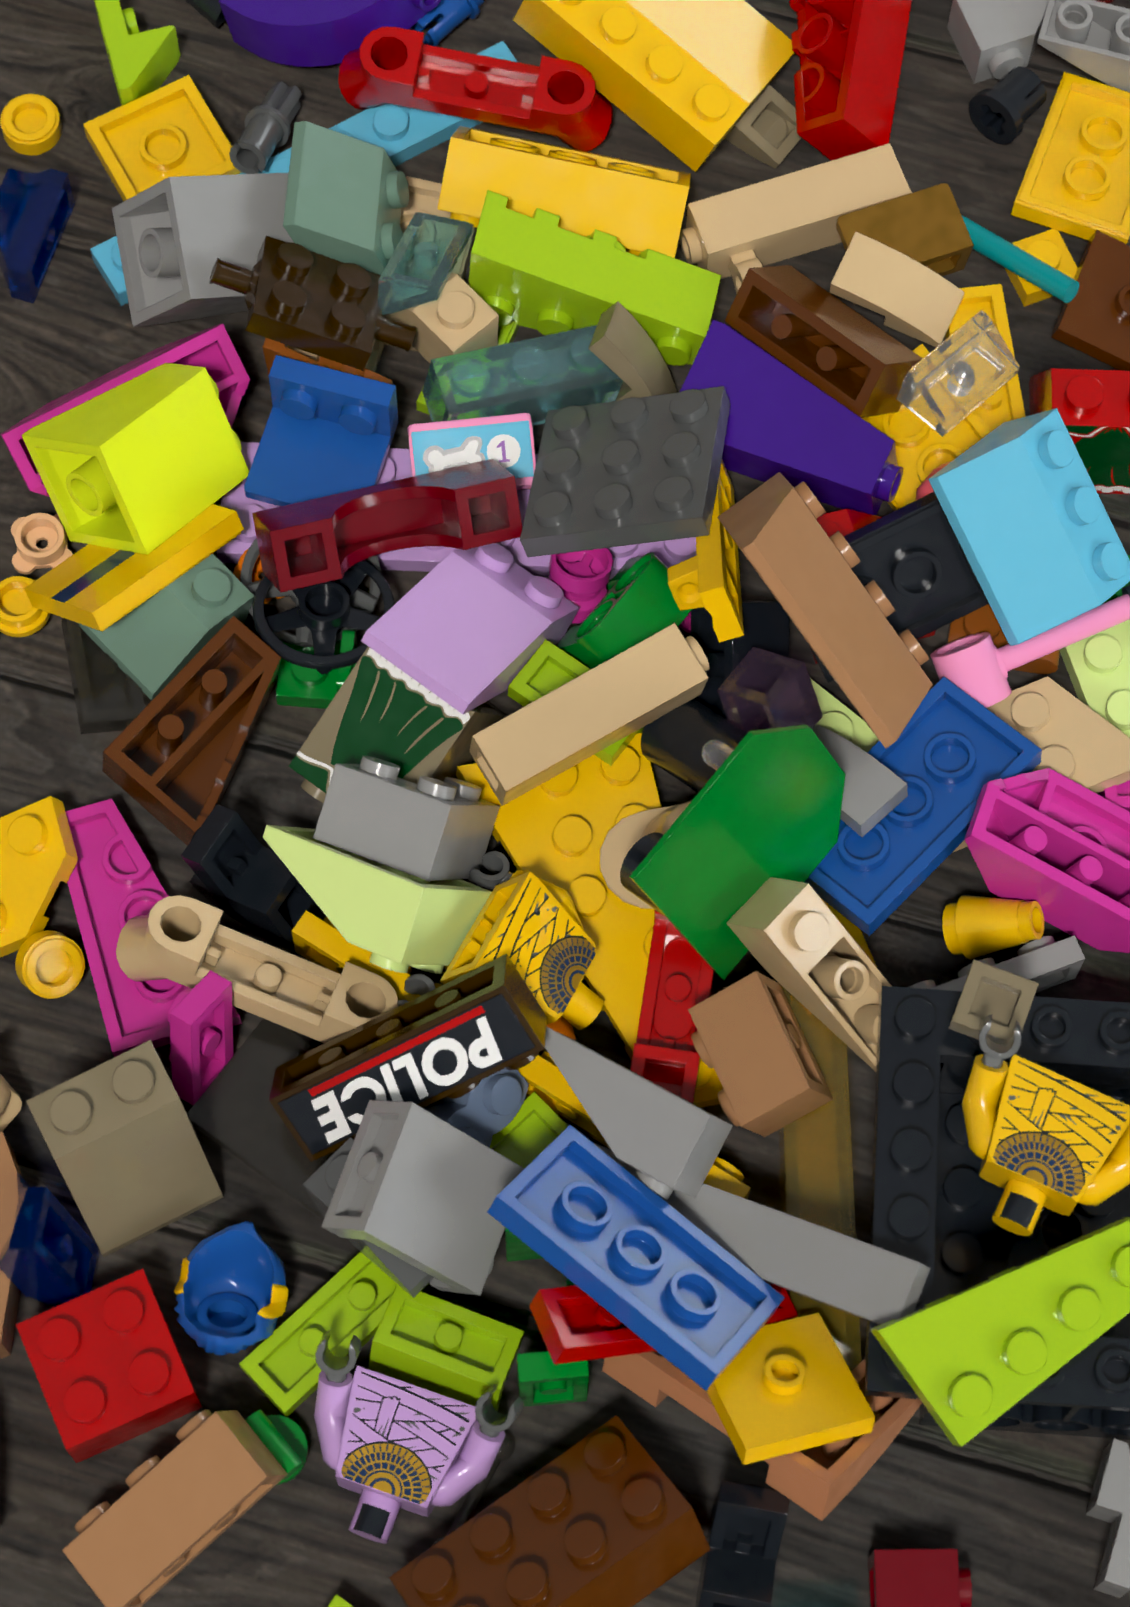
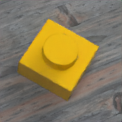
(1049, 248)

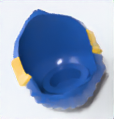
(231, 1290)

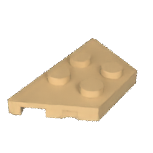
(1069, 733)

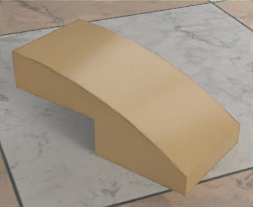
(897, 287)

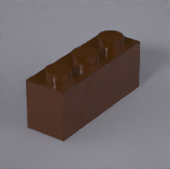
(822, 339)

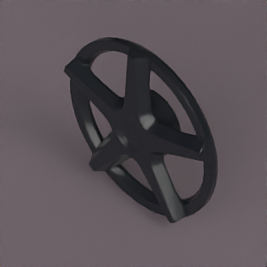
(323, 611)

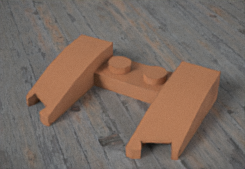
(810, 1477)

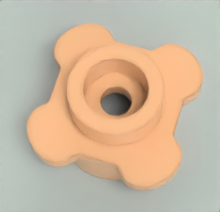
(29, 532)

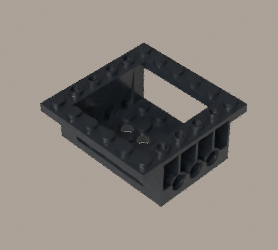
(941, 1211)

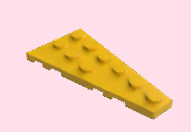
(559, 838)

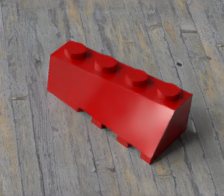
(848, 72)

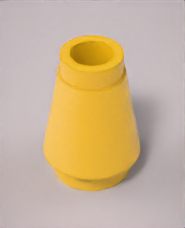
(988, 924)

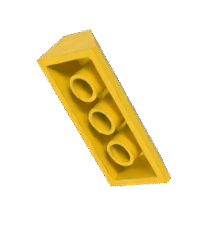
(587, 190)

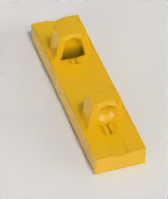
(713, 574)

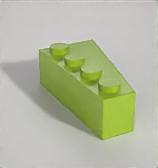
(567, 280)

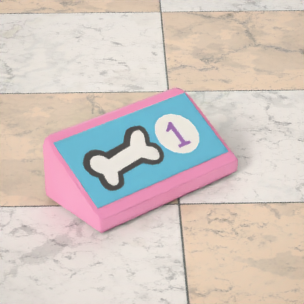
(472, 440)

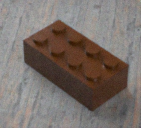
(575, 1534)

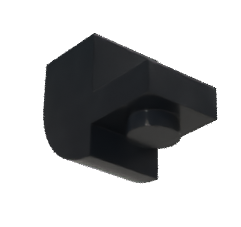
(245, 877)
(744, 1547)

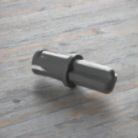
(266, 128)

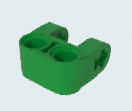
(630, 612)

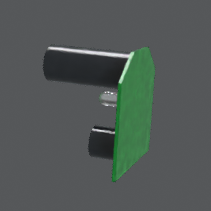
(759, 813)

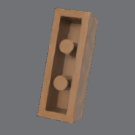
(173, 1509)

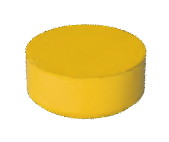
(31, 124)
(50, 964)

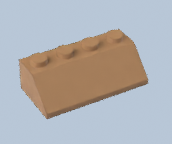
(829, 604)

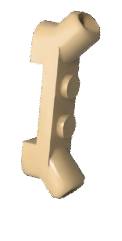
(186, 941)

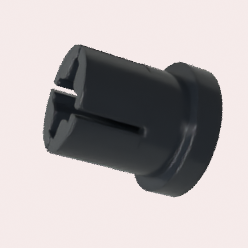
(1006, 106)

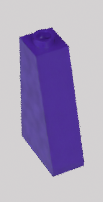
(793, 427)

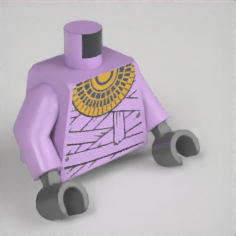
(401, 1441)

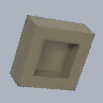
(995, 993)

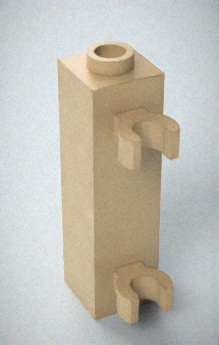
(787, 213)
(590, 713)

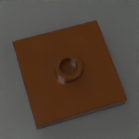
(1100, 312)

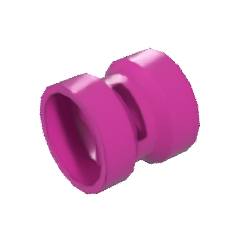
(582, 578)

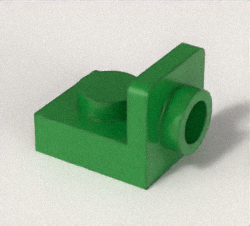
(309, 687)

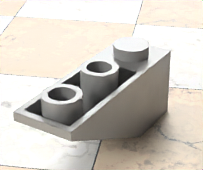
(1090, 37)

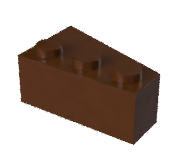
(195, 730)

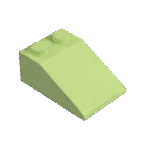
(380, 907)

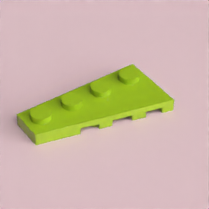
(1007, 1335)

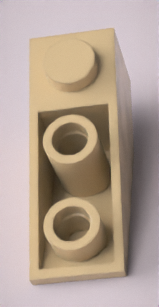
(814, 960)

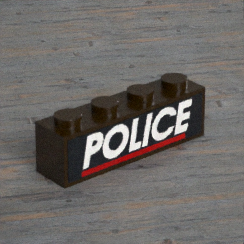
(411, 1054)

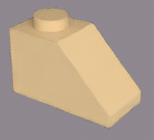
(453, 323)

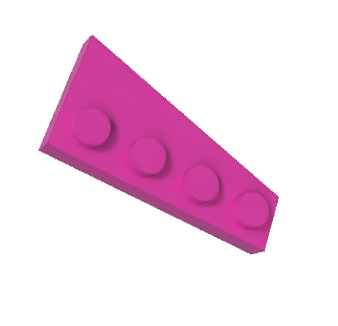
(107, 890)

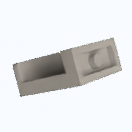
(422, 1194)

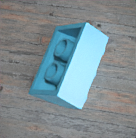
(1032, 525)

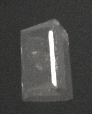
(958, 374)

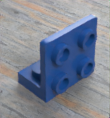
(322, 434)

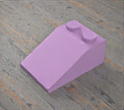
(471, 625)

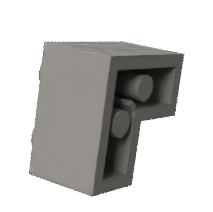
(417, 828)

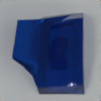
(31, 226)
(47, 1250)

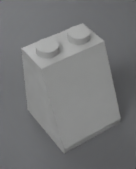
(180, 229)

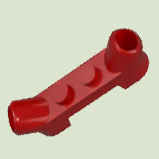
(545, 99)

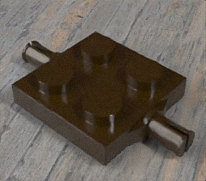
(313, 303)

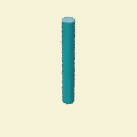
(1021, 262)

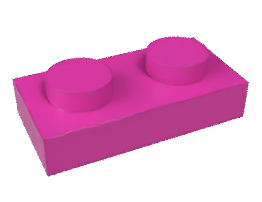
(200, 1035)

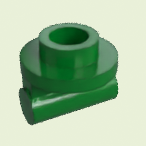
(283, 1439)

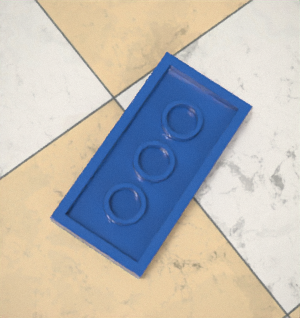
(945, 760)
(636, 1256)

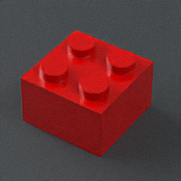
(108, 1366)

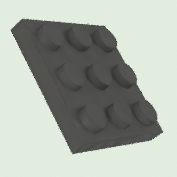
(626, 472)

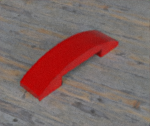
(673, 984)

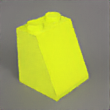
(139, 459)

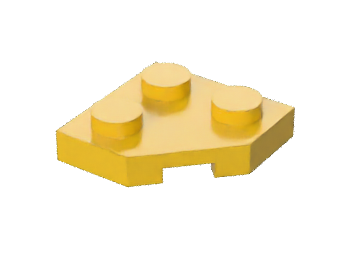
(33, 860)

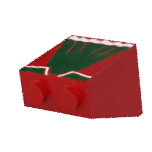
(1096, 416)

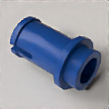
(448, 16)

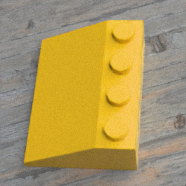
(667, 63)

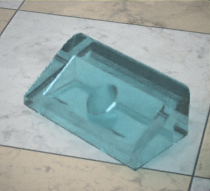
(422, 262)

